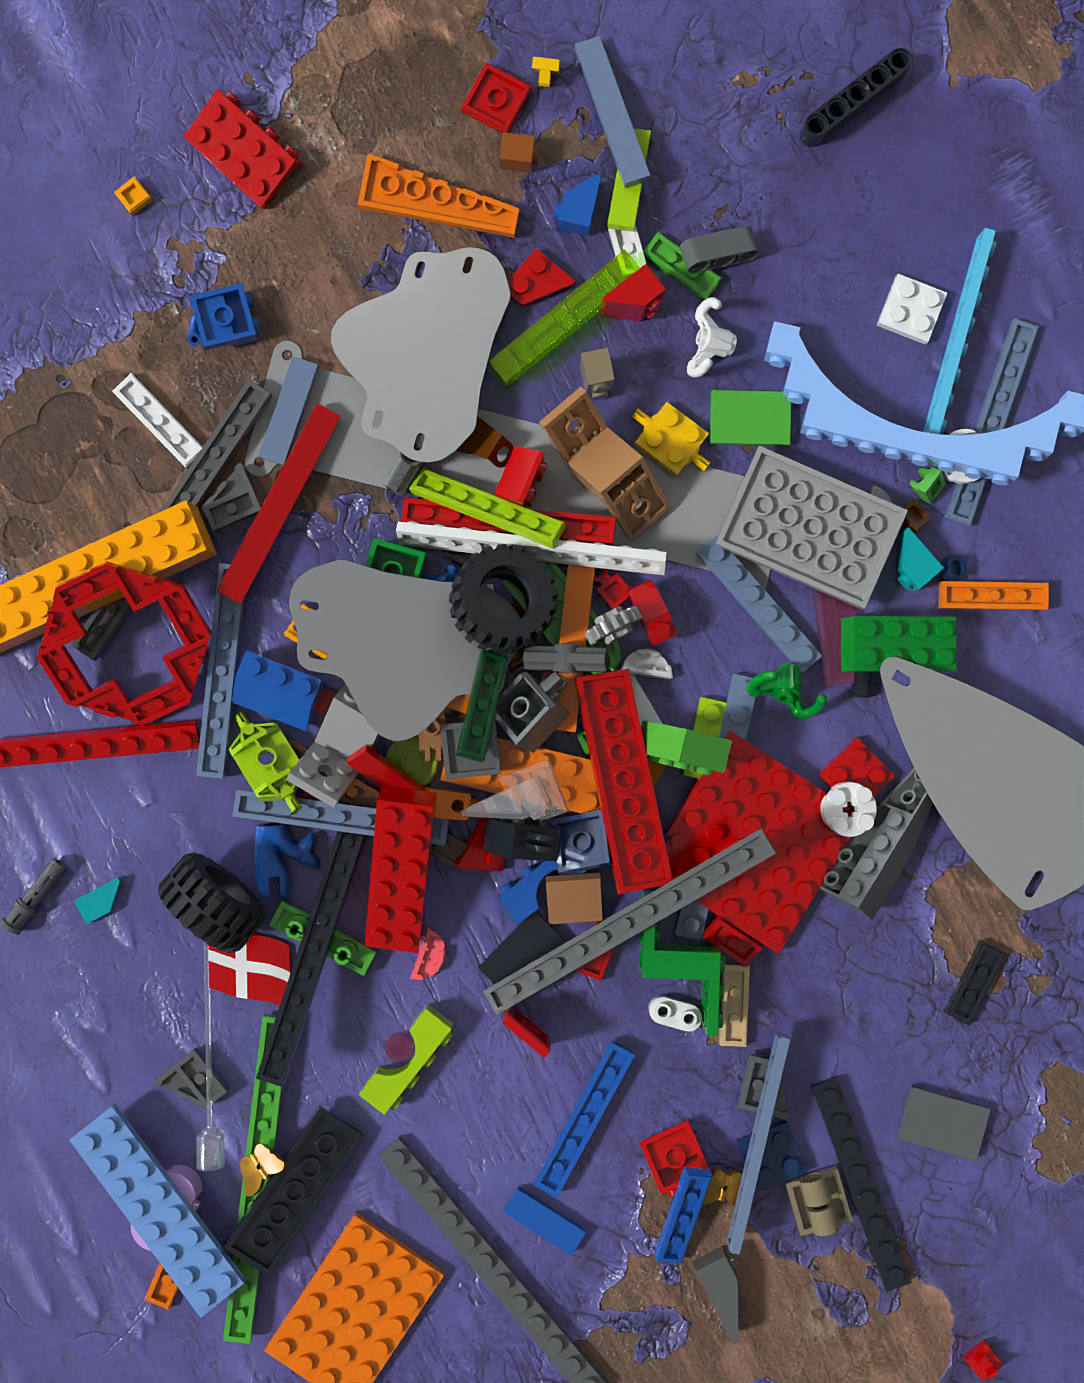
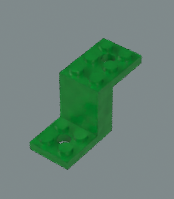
(685, 962)

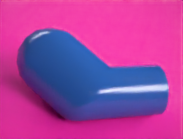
(193, 334)
(450, 573)

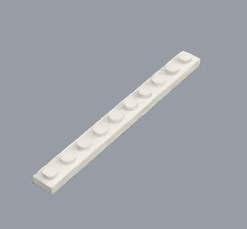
(565, 552)

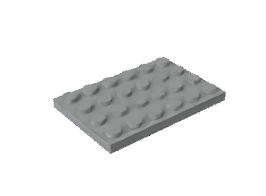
(811, 527)

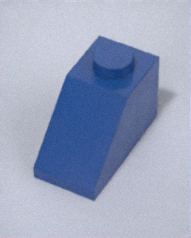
(578, 207)

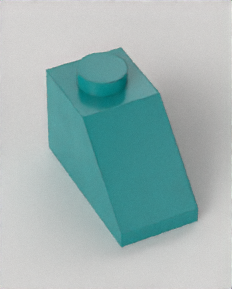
(914, 561)

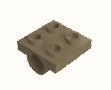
(818, 1202)

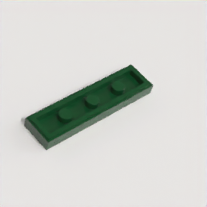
(481, 706)

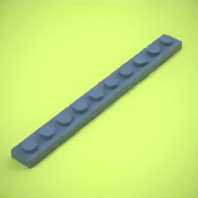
(736, 719)

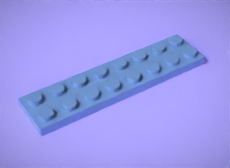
(158, 1210)

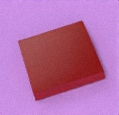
(496, 99)
(527, 1031)

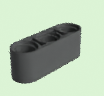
(719, 249)

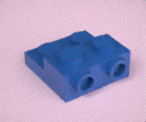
(225, 317)

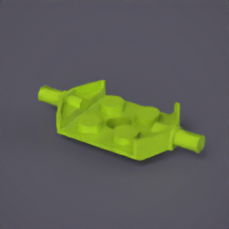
(266, 780)

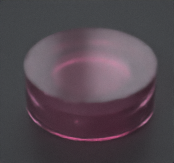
(399, 1046)

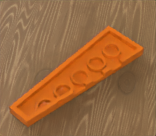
(412, 195)

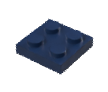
(582, 843)
(780, 1157)

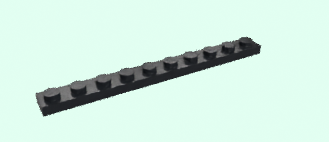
(310, 958)

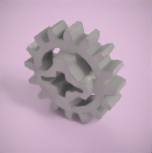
(613, 625)

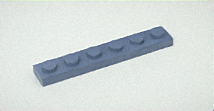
(759, 605)

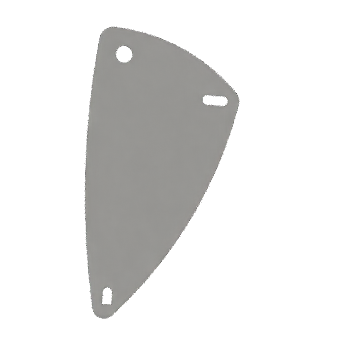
(996, 779)

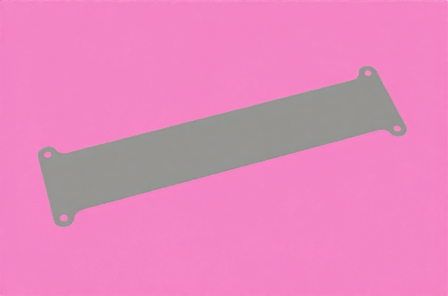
(696, 497)

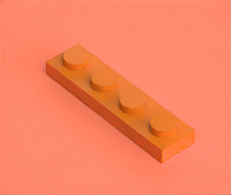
(993, 595)

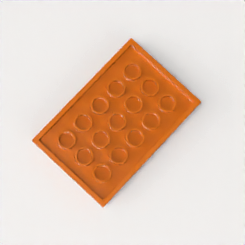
(355, 1307)

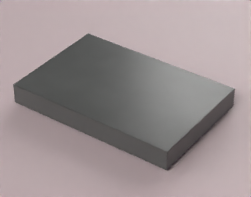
(943, 1123)

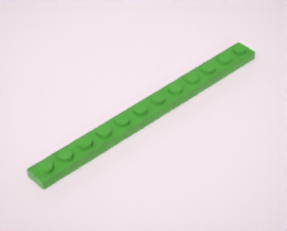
(262, 1129)

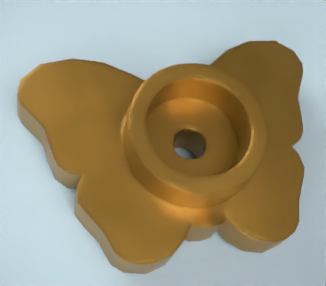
(255, 1176)
(716, 1187)

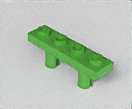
(343, 948)

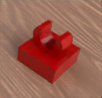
(983, 1361)

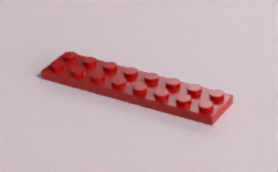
(623, 781)

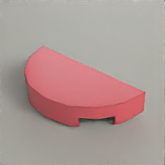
(430, 956)

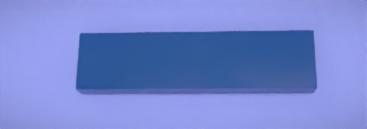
(683, 1215)

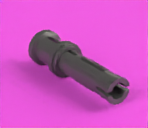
(28, 908)

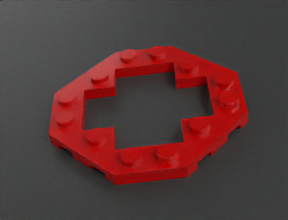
(139, 590)

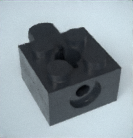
(522, 839)

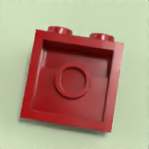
(669, 1154)

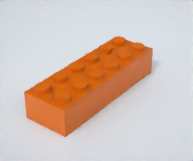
(572, 773)

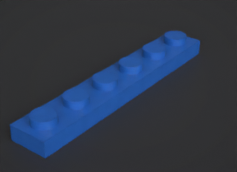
(584, 1118)

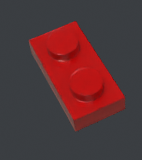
(732, 941)

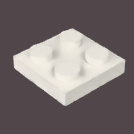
(911, 309)

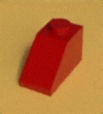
(656, 617)

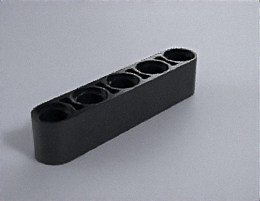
(864, 89)

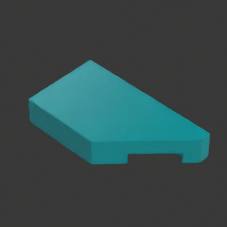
(99, 901)

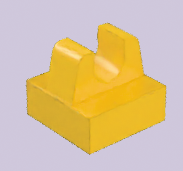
(546, 68)

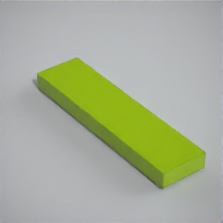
(626, 200)

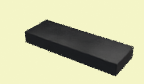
(974, 982)

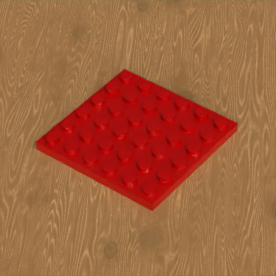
(735, 804)

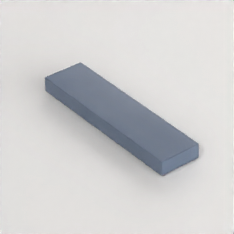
(289, 410)

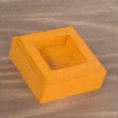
(133, 196)

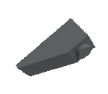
(720, 1281)

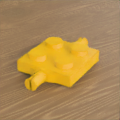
(671, 439)

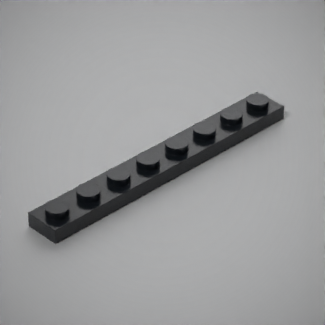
(861, 1183)

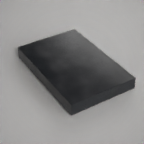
(524, 945)

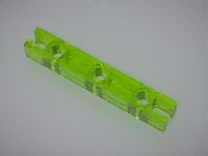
(561, 320)

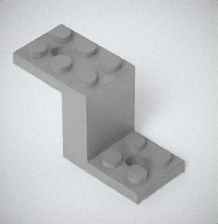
(339, 737)

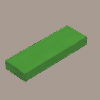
(669, 259)

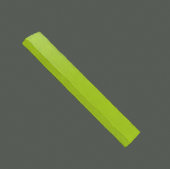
(487, 508)

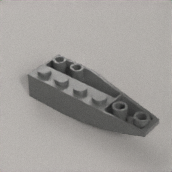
(876, 857)

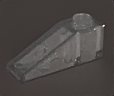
(515, 802)

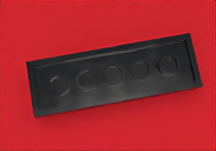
(295, 1193)

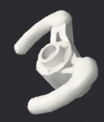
(709, 339)

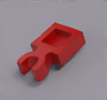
(612, 589)

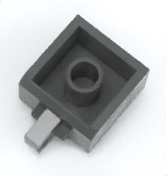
(531, 709)

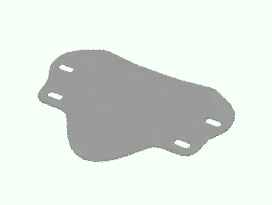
(426, 350)
(389, 642)

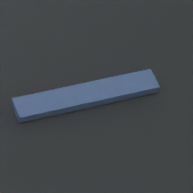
(612, 112)

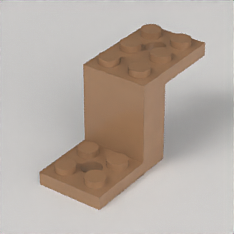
(605, 464)

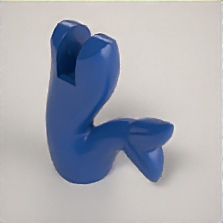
(268, 840)

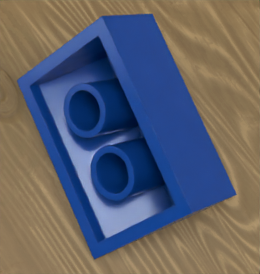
(277, 690)

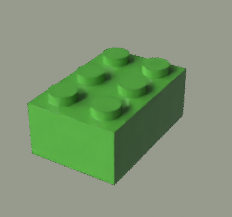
(685, 748)

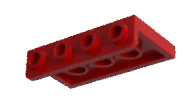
(242, 147)

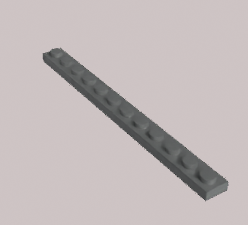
(193, 488)
(631, 920)
(489, 1264)

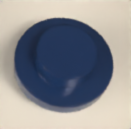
(953, 568)

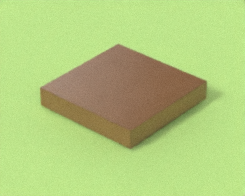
(574, 898)

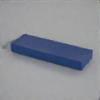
(544, 1220)

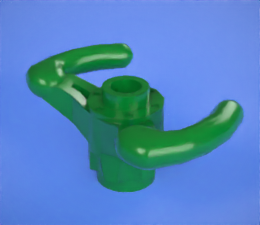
(785, 687)

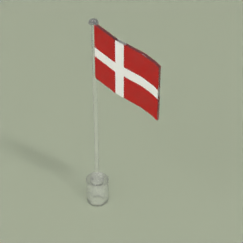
(253, 973)

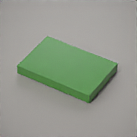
(749, 418)

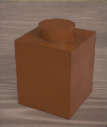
(518, 152)

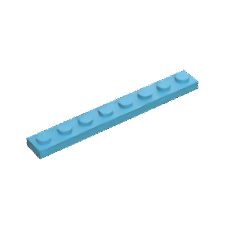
(962, 325)

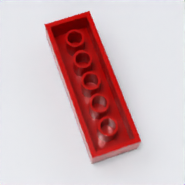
(400, 868)

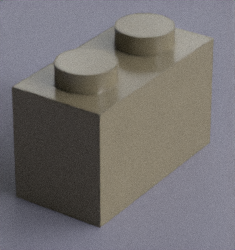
(597, 373)

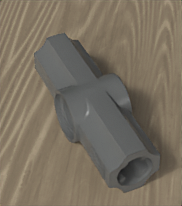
(404, 471)
(565, 658)

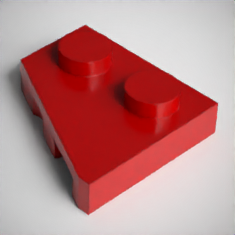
(537, 280)
(474, 857)

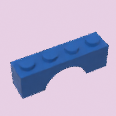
(521, 897)

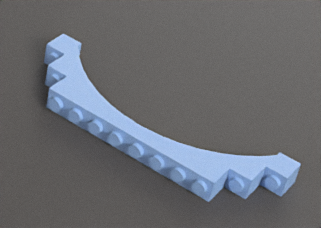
(845, 423)

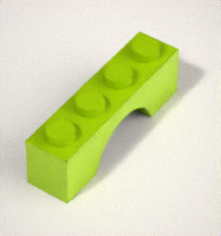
(386, 1085)

